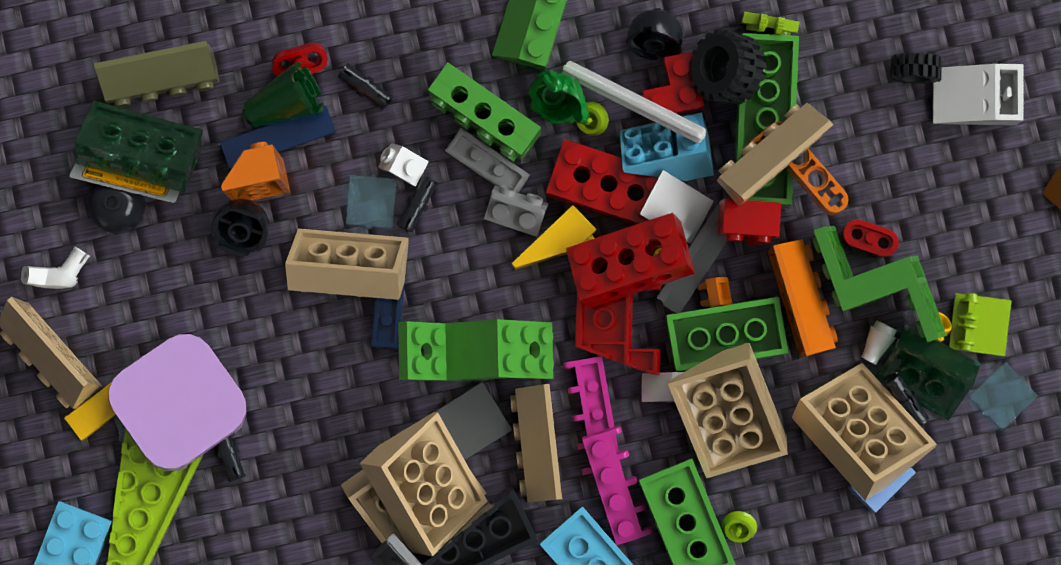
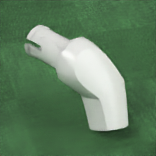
(55, 277)

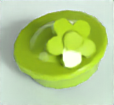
(597, 120)
(739, 526)

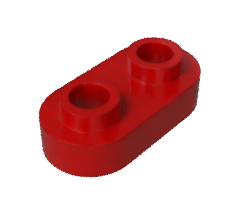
(301, 54)
(869, 238)

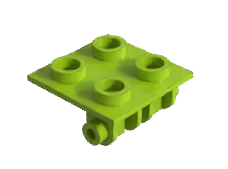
(980, 324)

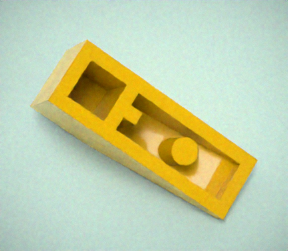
(567, 231)

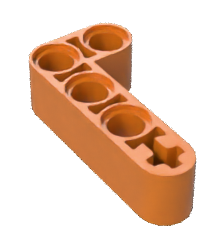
(813, 165)

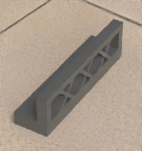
(703, 253)

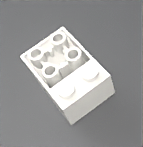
(979, 95)

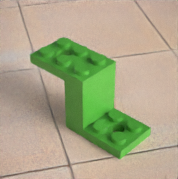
(878, 283)
(475, 350)

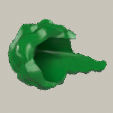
(558, 98)

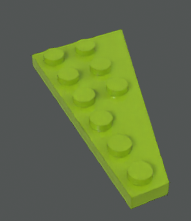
(144, 505)

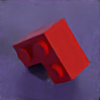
(679, 93)
(751, 221)

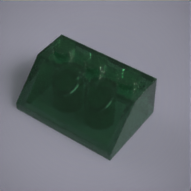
(931, 370)

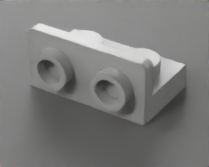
(516, 210)

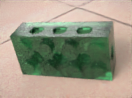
(138, 146)

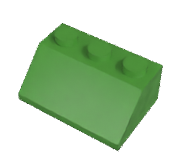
(529, 32)

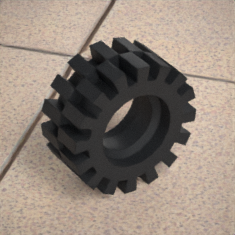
(916, 68)

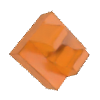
(718, 292)

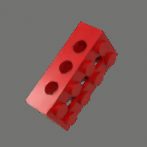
(590, 195)
(642, 273)

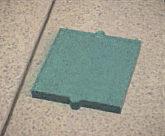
(371, 201)
(1003, 396)

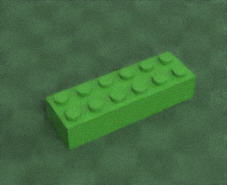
(770, 105)

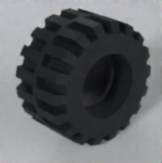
(744, 67)

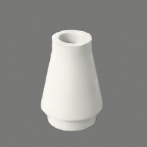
(878, 341)

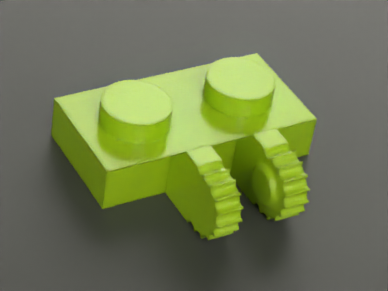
(759, 22)

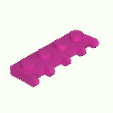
(593, 397)
(614, 486)

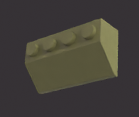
(157, 74)

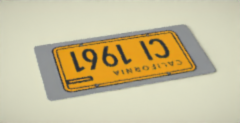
(123, 183)

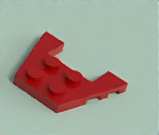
(608, 333)

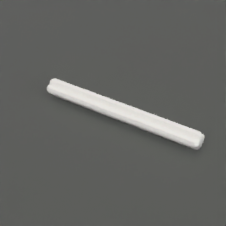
(635, 102)

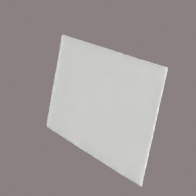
(677, 197)

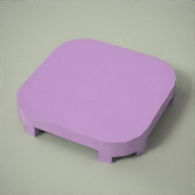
(177, 402)

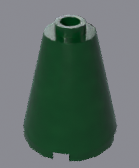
(285, 98)

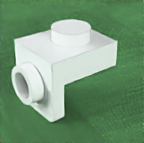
(402, 163)

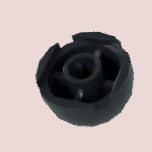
(655, 34)
(116, 209)
(240, 227)

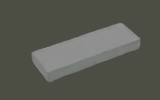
(486, 161)

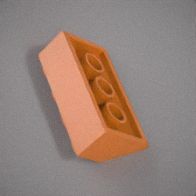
(257, 174)
(801, 298)

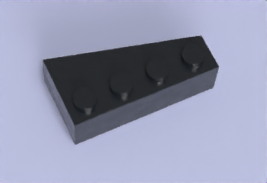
(489, 535)

